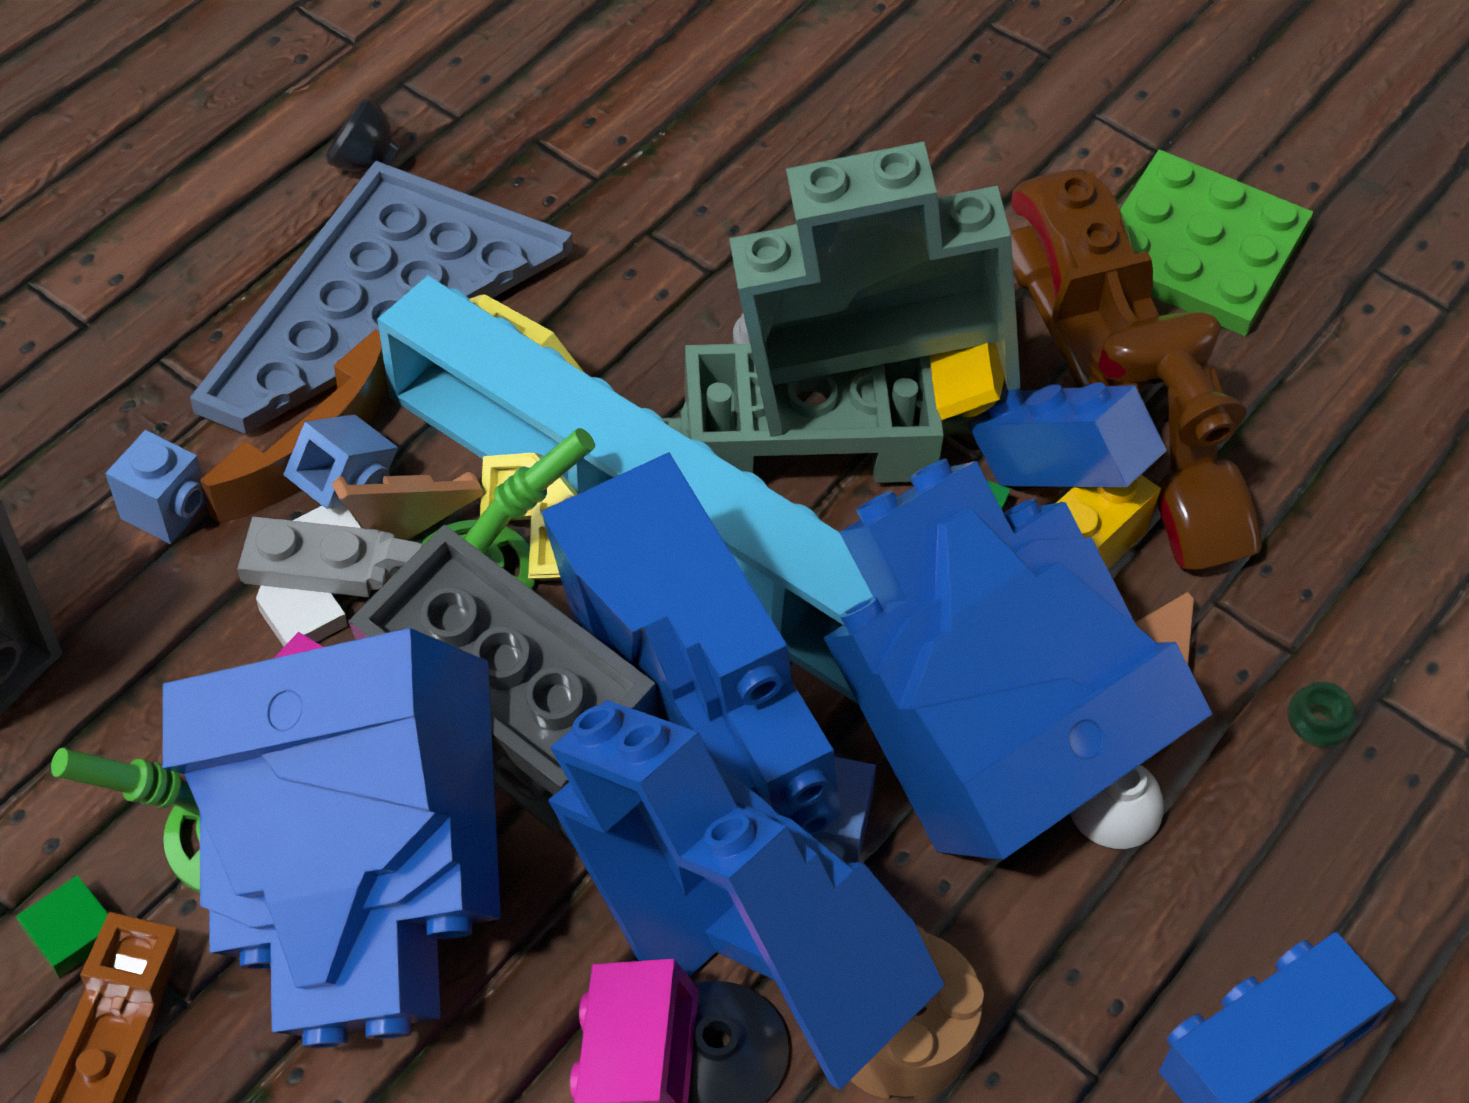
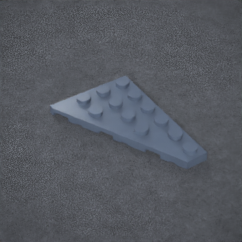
(354, 270)

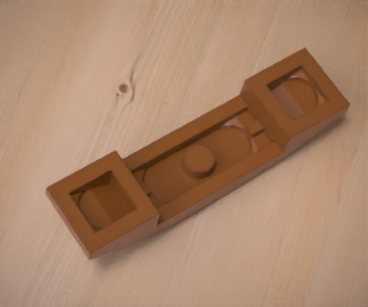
(254, 479)
(115, 1014)

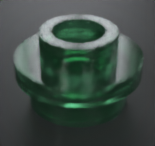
(1328, 701)

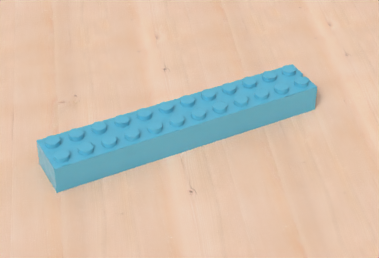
(515, 397)

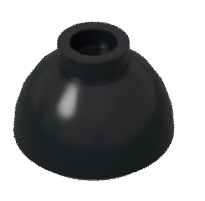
(363, 139)

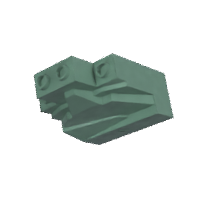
(875, 272)

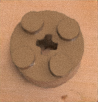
(937, 1040)

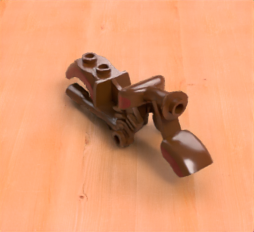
(1109, 332)

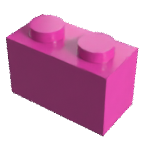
(636, 1034)

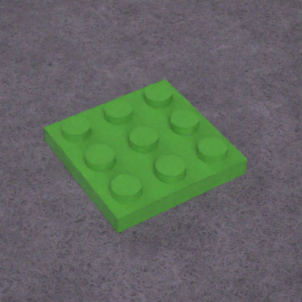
(1211, 239)

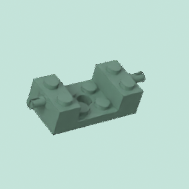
(866, 410)

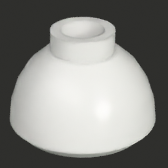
(1123, 812)

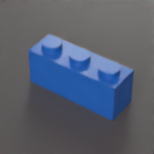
(1068, 436)
(1277, 1028)

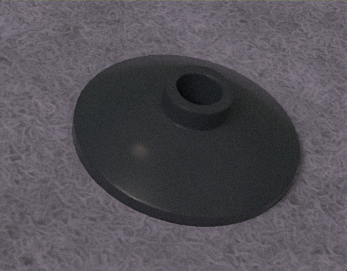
(755, 1057)

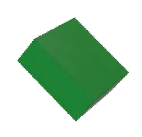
(64, 925)

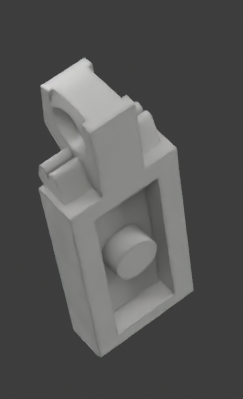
(321, 556)

